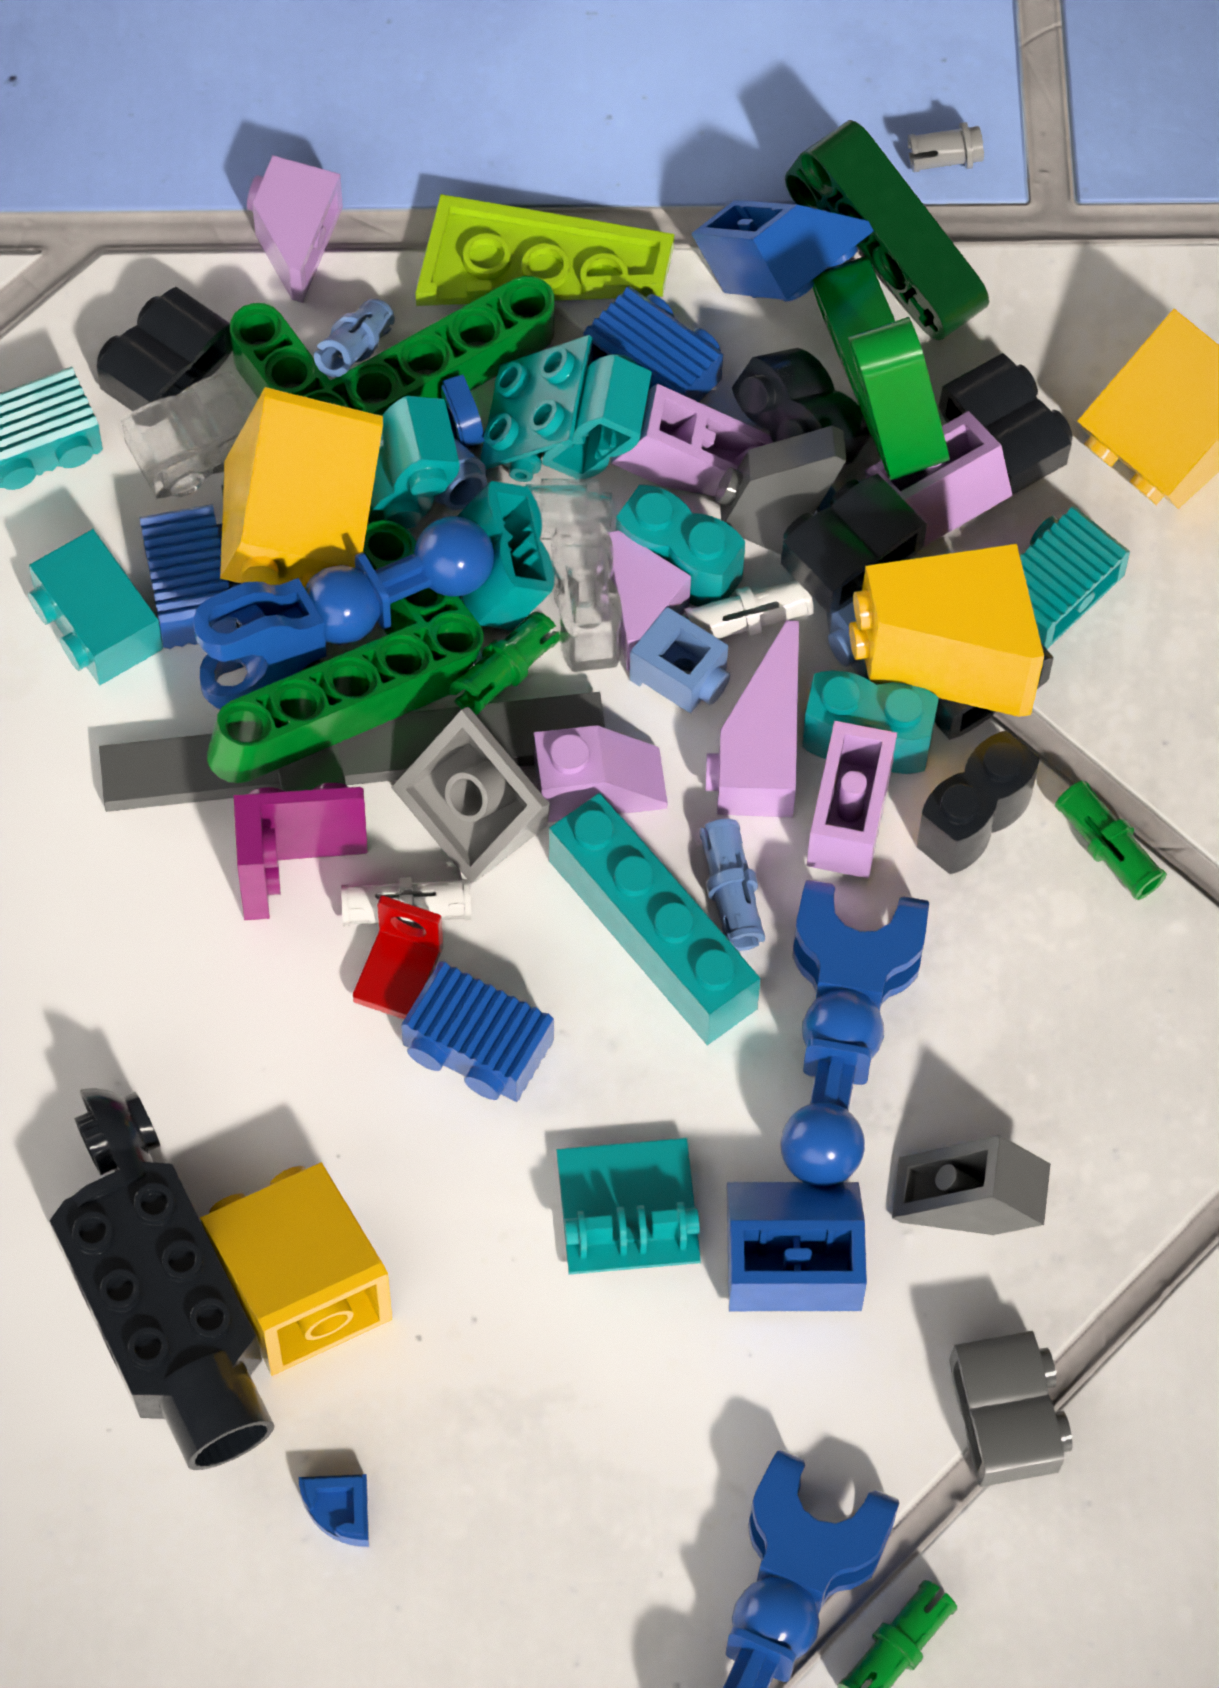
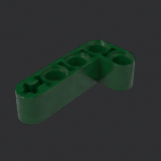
(907, 245)

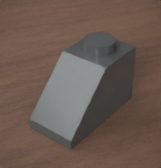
(780, 484)
(973, 1187)

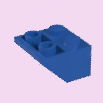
(776, 247)
(795, 1247)

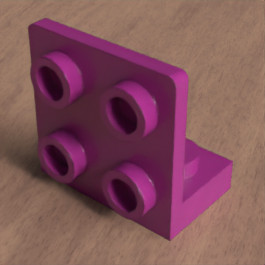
(292, 826)

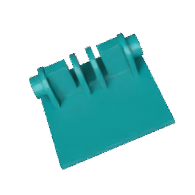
(535, 407)
(628, 1206)

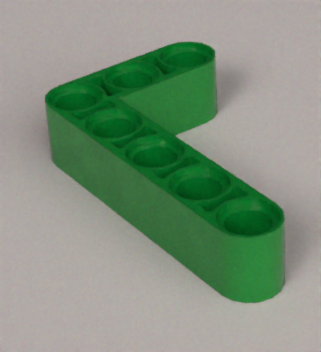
(882, 368)
(394, 371)
(424, 651)

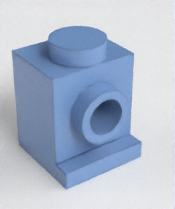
(676, 646)

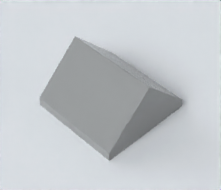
(472, 797)

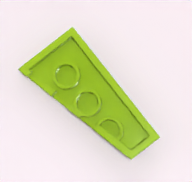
(487, 244)

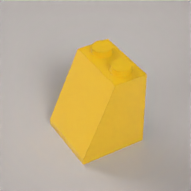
(1162, 413)
(297, 489)
(952, 628)
(299, 1266)

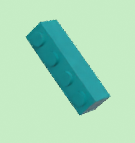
(654, 918)

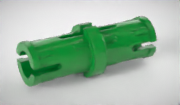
(505, 662)
(1110, 840)
(901, 1641)

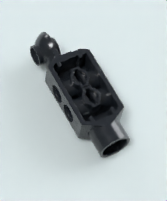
(160, 1290)

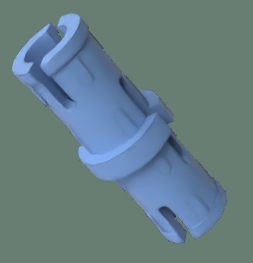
(354, 337)
(732, 883)

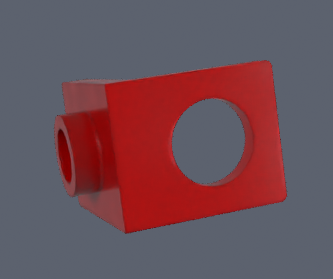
(399, 958)

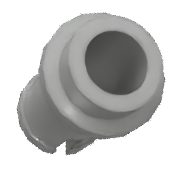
(946, 148)

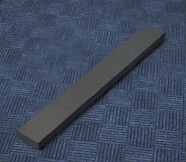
(178, 769)

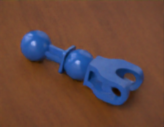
(290, 624)
(844, 1024)
(797, 1573)

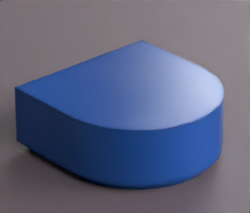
(462, 411)

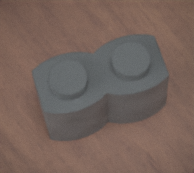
(1009, 1409)

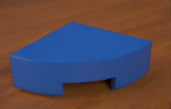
(338, 1506)

